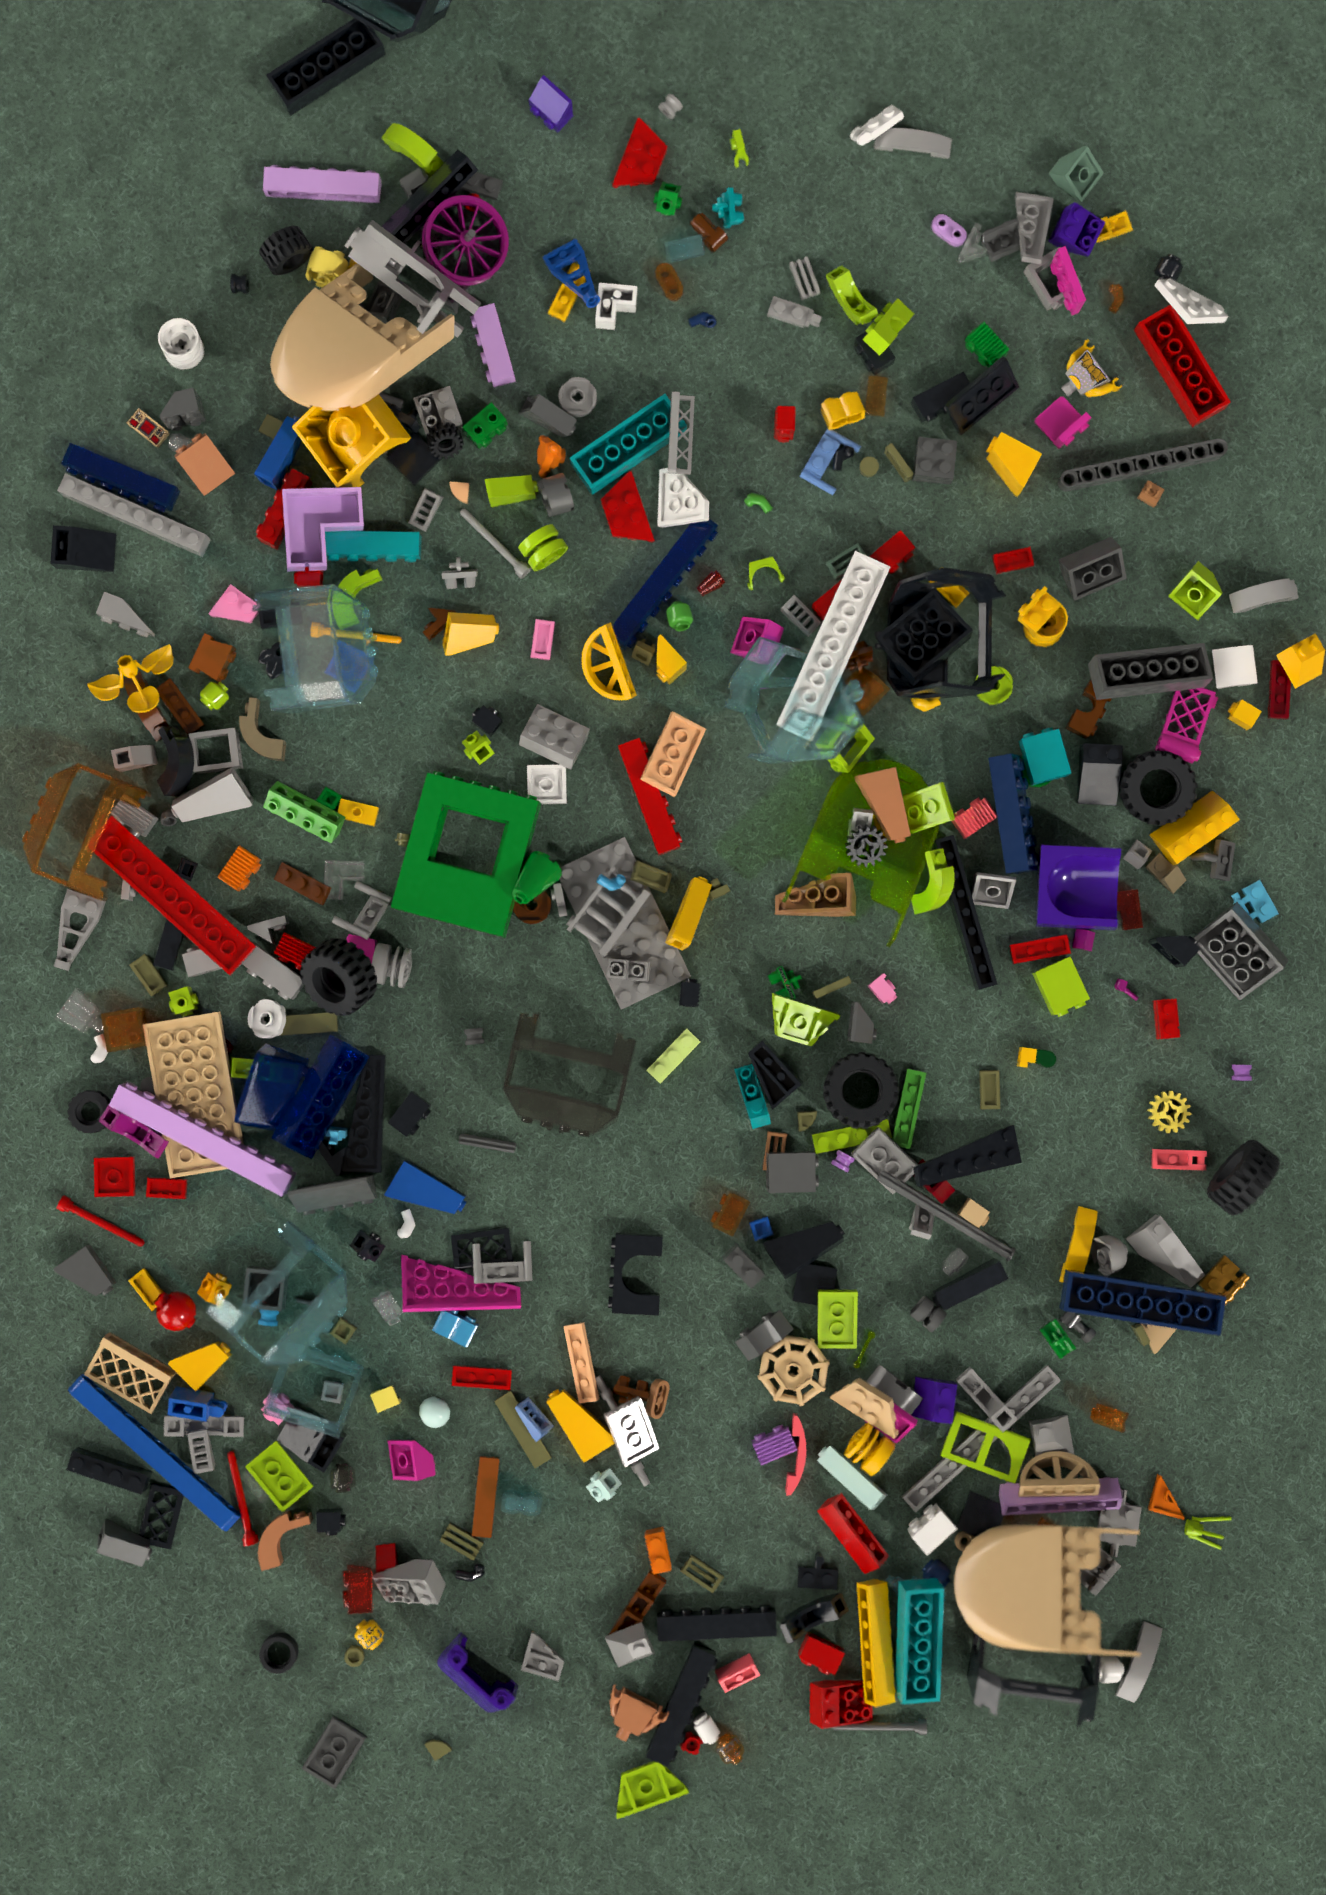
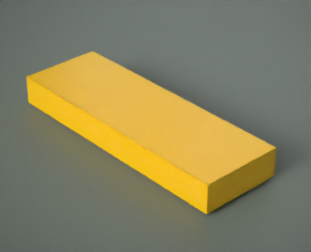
(565, 297)

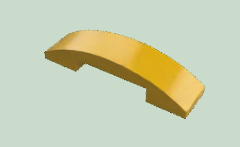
(1081, 1241)

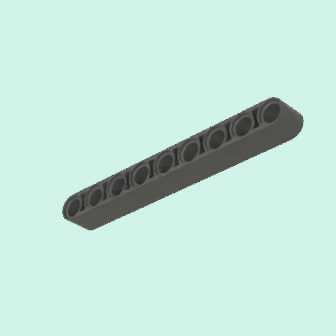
(1149, 459)

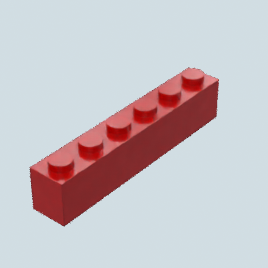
(890, 553)
(649, 798)

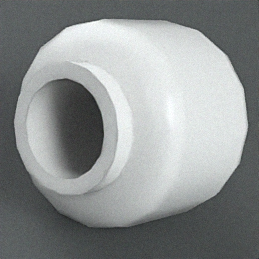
(1110, 1669)

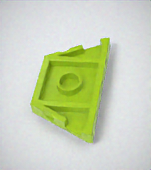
(800, 1020)
(646, 1788)

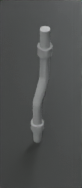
(606, 1394)

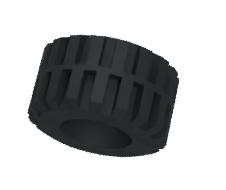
(285, 250)

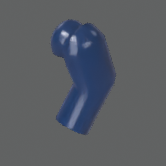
(704, 319)

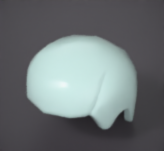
(434, 1412)

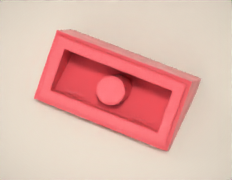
(737, 1673)

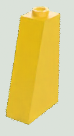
(689, 913)
(581, 1426)

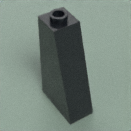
(801, 1248)
(970, 1284)

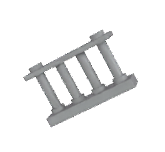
(616, 929)

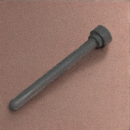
(918, 1726)

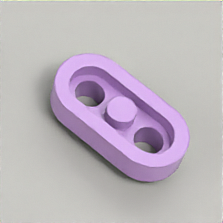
(947, 231)

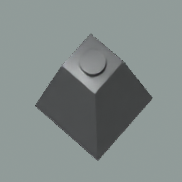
(860, 1025)

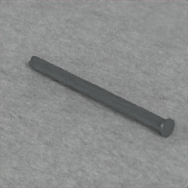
(946, 1215)

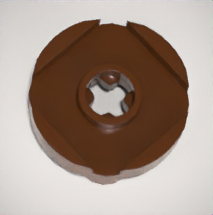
(538, 914)

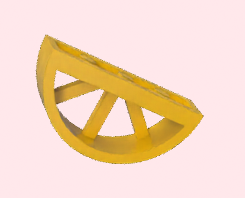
(617, 661)

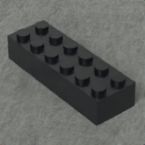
(325, 65)

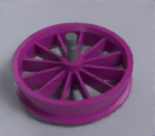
(465, 239)

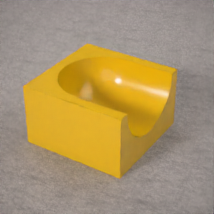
(350, 438)

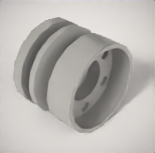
(392, 965)

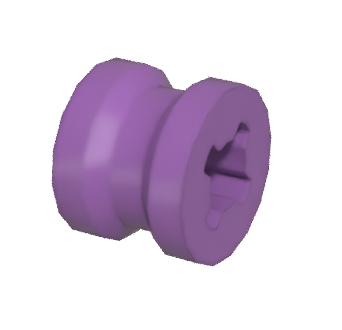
(1242, 1072)
(842, 1161)

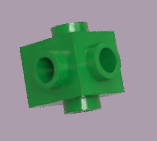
(668, 198)

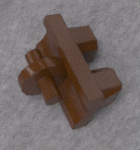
(860, 657)
(622, 1389)

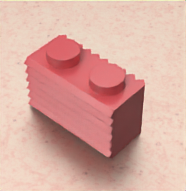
(974, 818)

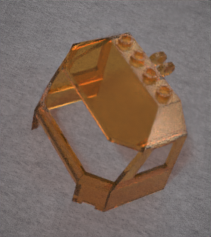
(44, 820)

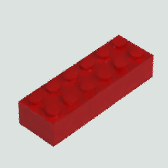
(1182, 365)

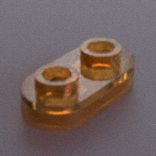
(669, 282)

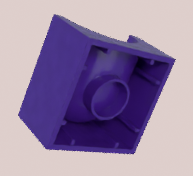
(1078, 887)

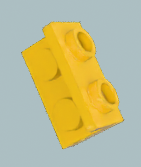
(1038, 610)

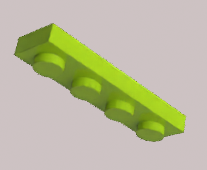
(845, 1137)

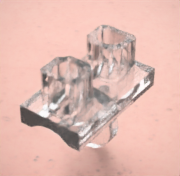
(387, 1307)

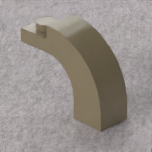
(266, 747)

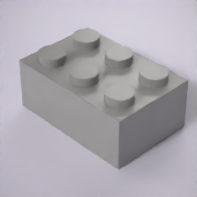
(554, 736)

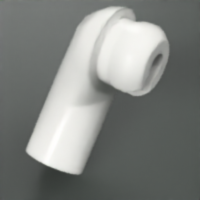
(101, 1051)
(408, 1225)

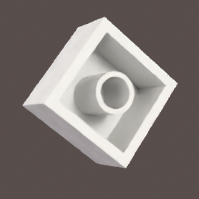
(931, 1528)

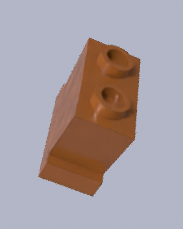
(212, 658)

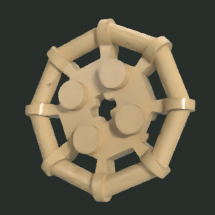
(792, 1381)

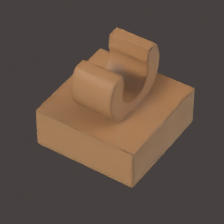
(1150, 493)

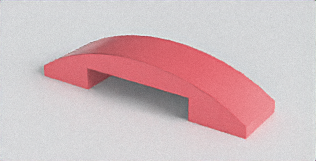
(794, 1478)

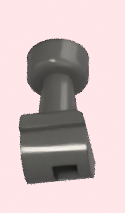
(1072, 1320)

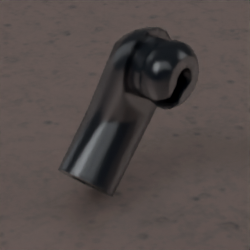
(470, 1576)

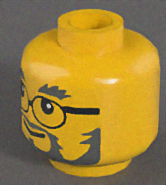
(369, 1634)

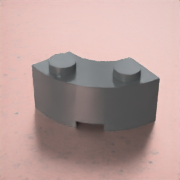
(763, 1335)
(896, 1389)

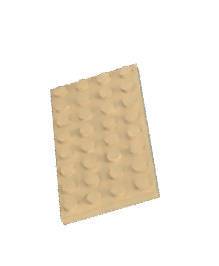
(193, 1075)

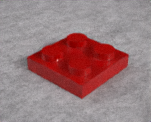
(114, 1176)

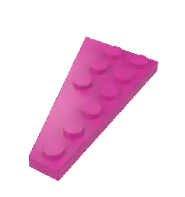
(447, 1289)

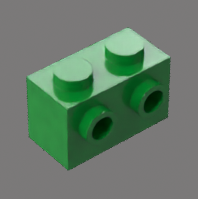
(485, 426)

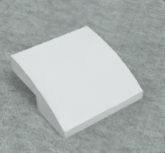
(1234, 666)

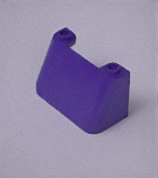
(489, 1698)

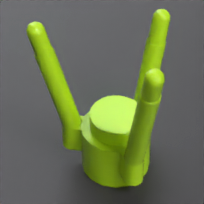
(1195, 1529)

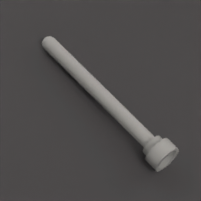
(521, 568)

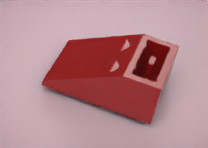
(838, 1703)

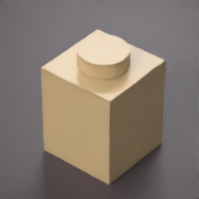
(974, 1213)

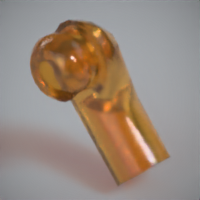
(1117, 292)

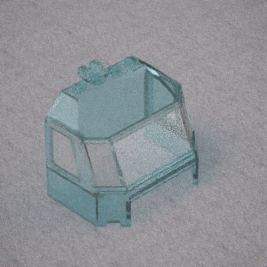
(322, 647)

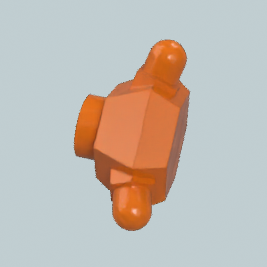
(549, 455)

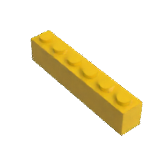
(876, 1642)

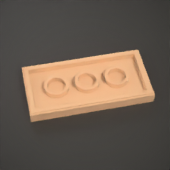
(673, 754)

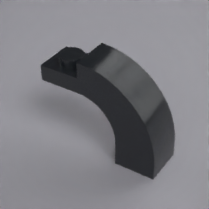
(180, 762)
(812, 1614)

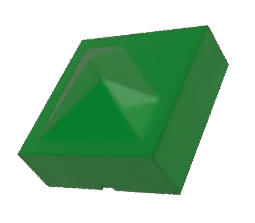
(329, 798)

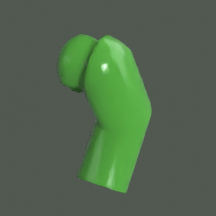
(760, 500)

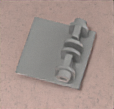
(1098, 1577)

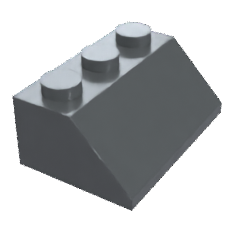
(1093, 568)

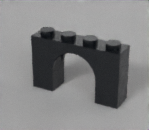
(623, 1299)

